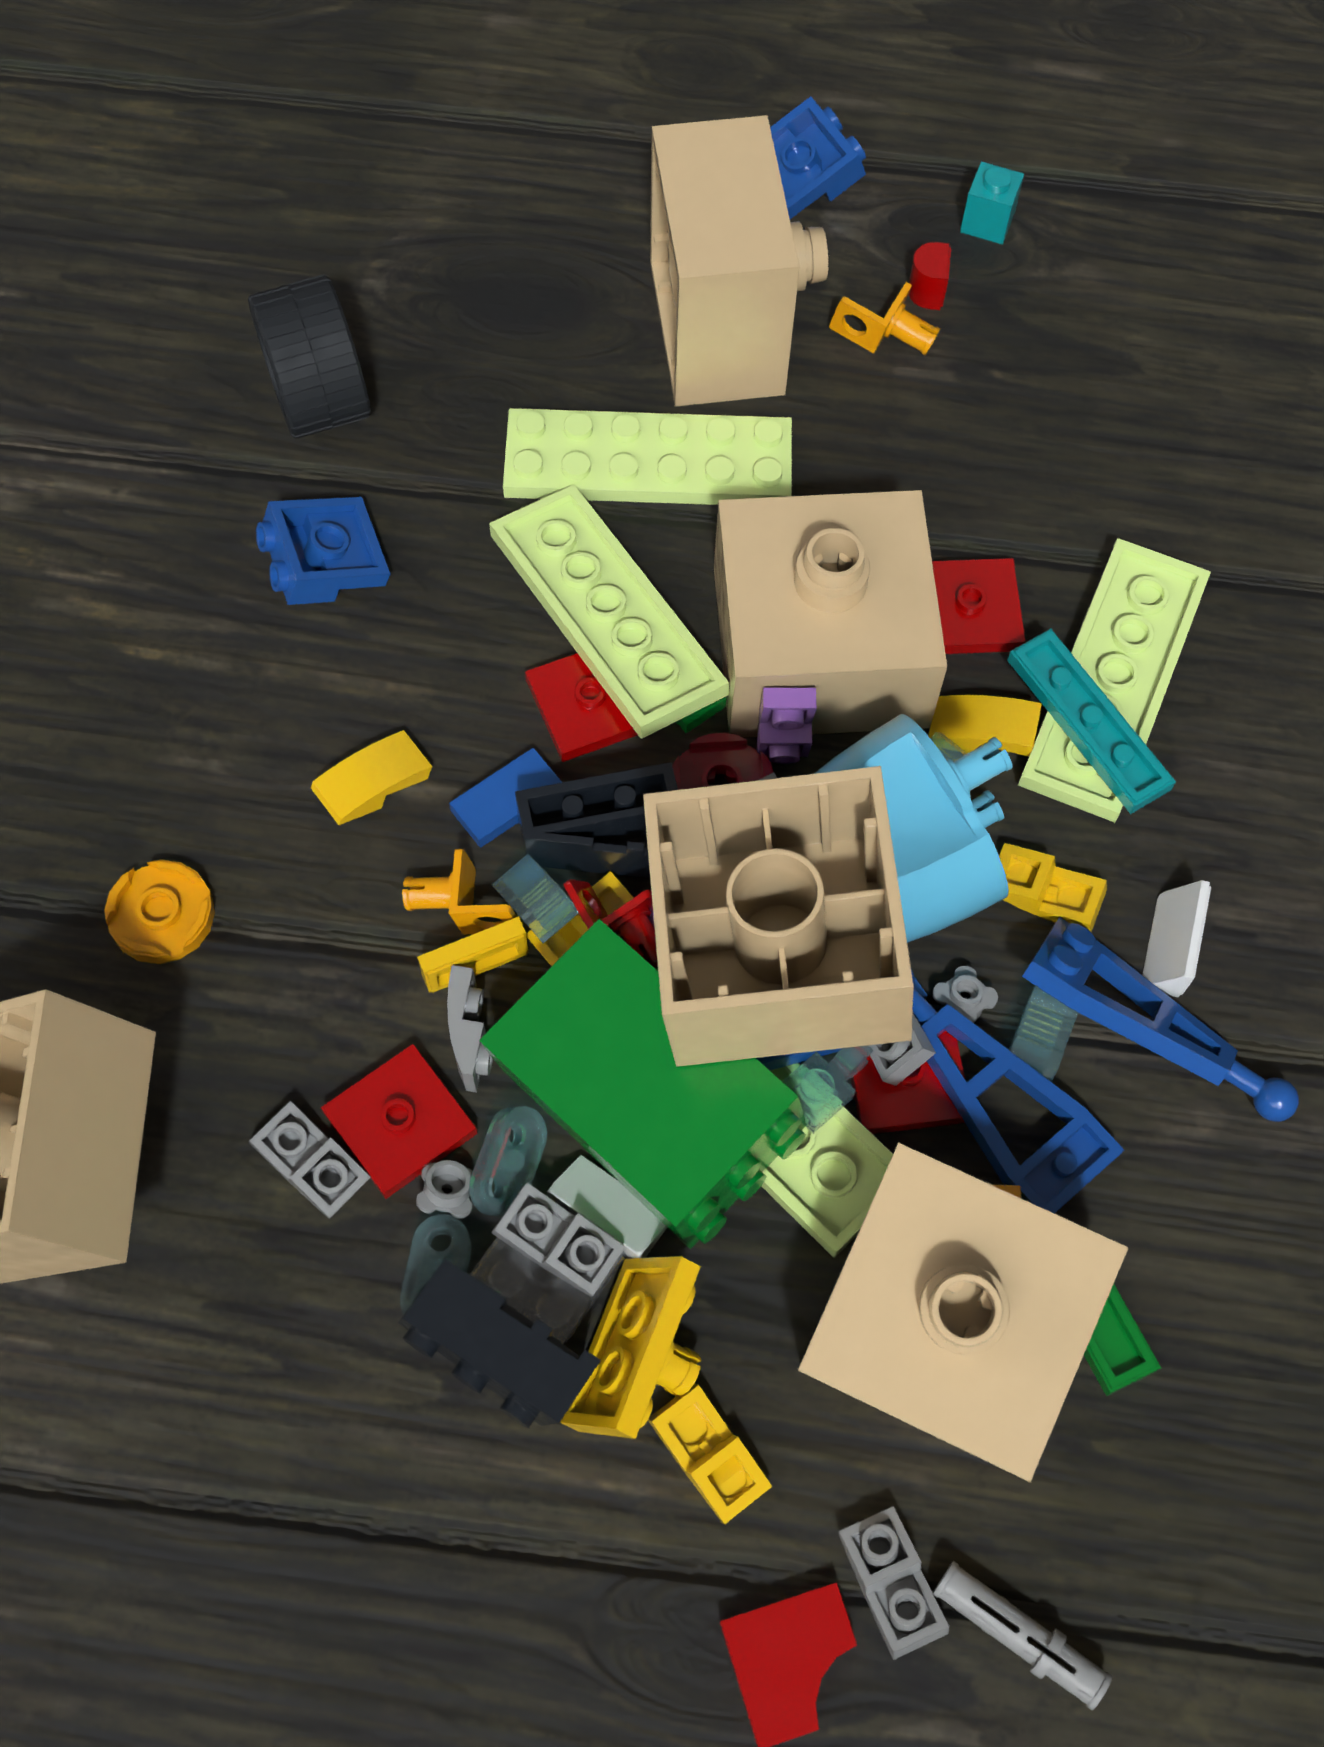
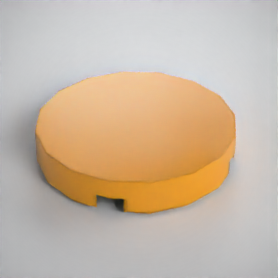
(159, 912)

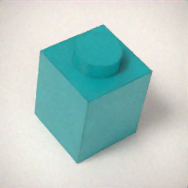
(991, 202)

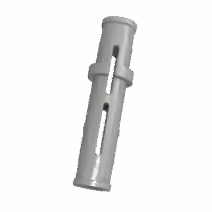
(1086, 1679)

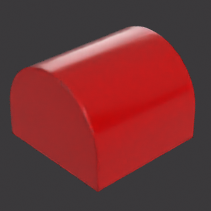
(930, 275)

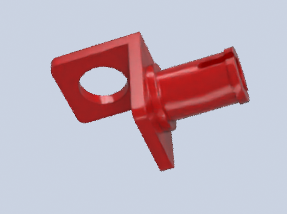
(629, 920)

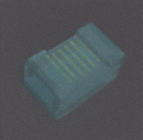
(535, 898)
(1043, 1032)

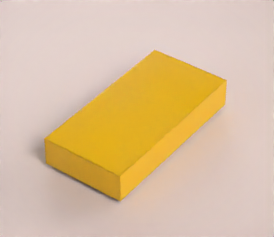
(478, 951)

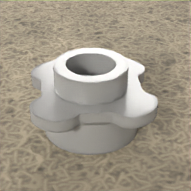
(965, 981)
(446, 1175)

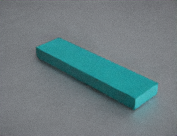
(1091, 721)

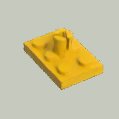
(638, 1348)

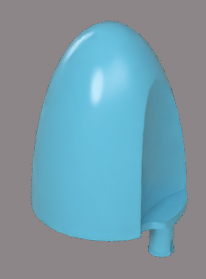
(937, 832)

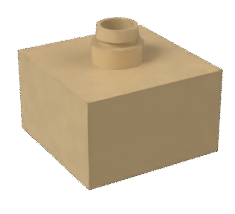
(726, 259)
(829, 601)
(778, 917)
(68, 1134)
(964, 1311)

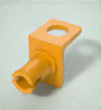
(896, 323)
(456, 895)

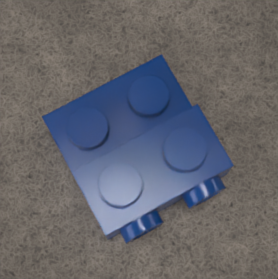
(814, 156)
(320, 548)

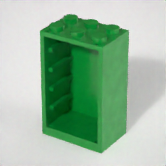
(602, 1066)

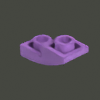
(786, 723)

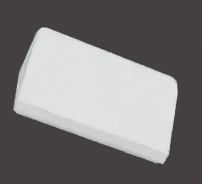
(1176, 937)
(608, 1205)

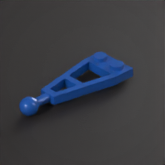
(1171, 1032)
(1064, 1161)

